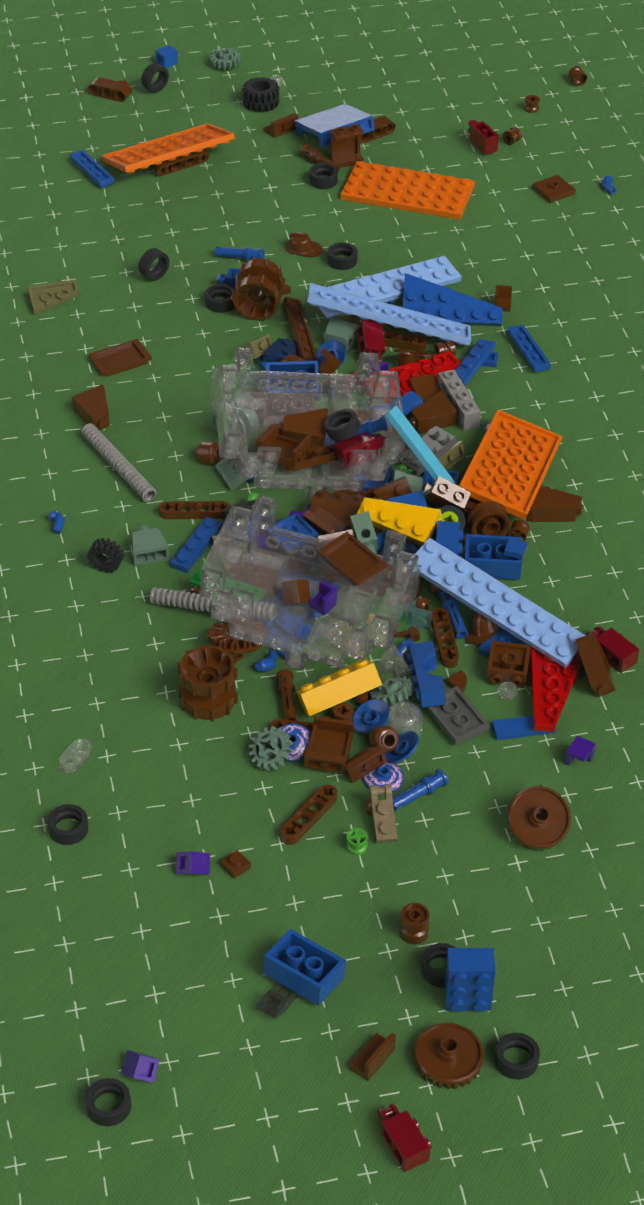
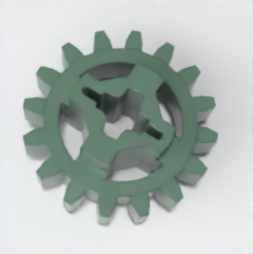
(225, 58)
(393, 690)
(266, 757)

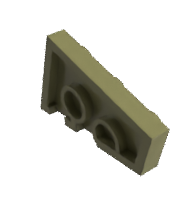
(49, 295)

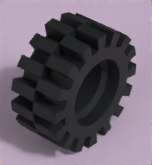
(109, 563)

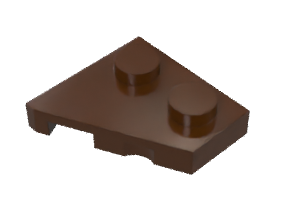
(393, 489)

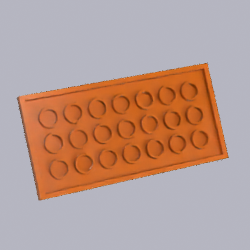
(167, 147)
(408, 190)
(511, 463)

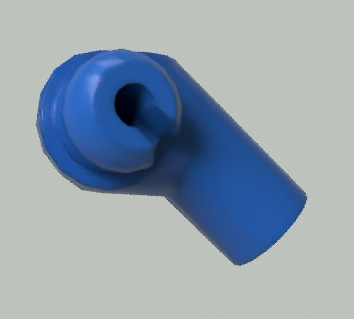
(607, 184)
(58, 520)
(404, 646)
(267, 663)

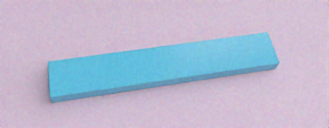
(417, 444)

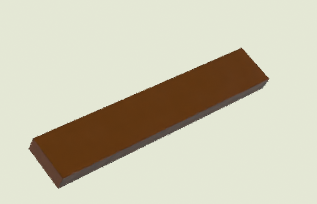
(300, 329)

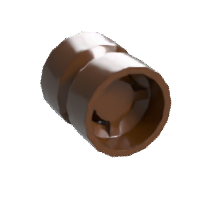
(414, 923)

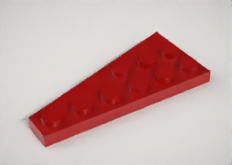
(434, 365)
(550, 688)

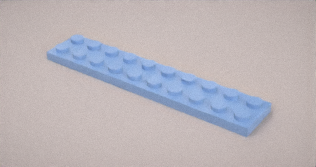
(390, 284)
(389, 314)
(498, 603)

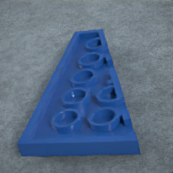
(448, 304)

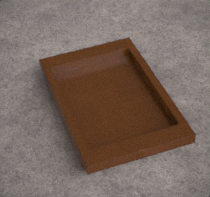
(120, 358)
(351, 559)

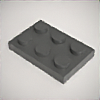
(438, 442)
(458, 717)

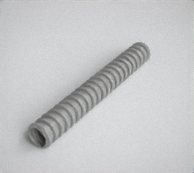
(118, 462)
(180, 599)

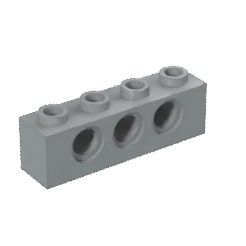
(467, 411)

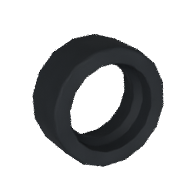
(148, 74)
(323, 182)
(342, 249)
(146, 261)
(219, 290)
(338, 418)
(68, 811)
(432, 952)
(512, 1070)
(113, 1117)

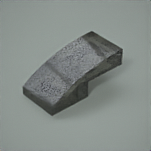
(277, 1001)

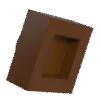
(235, 864)

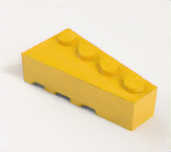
(414, 521)
(338, 686)

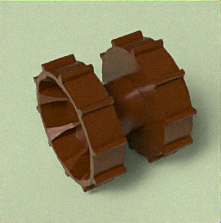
(258, 289)
(207, 682)

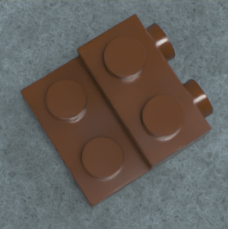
(508, 663)

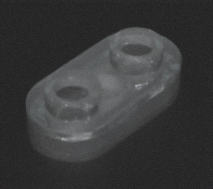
(73, 758)

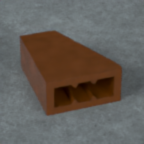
(92, 407)
(433, 412)
(305, 423)
(555, 506)
(595, 664)

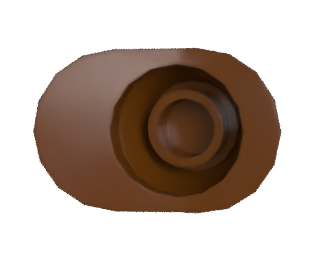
(302, 245)
(406, 356)
(481, 629)

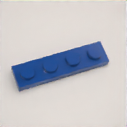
(91, 168)
(528, 348)
(474, 360)
(196, 545)

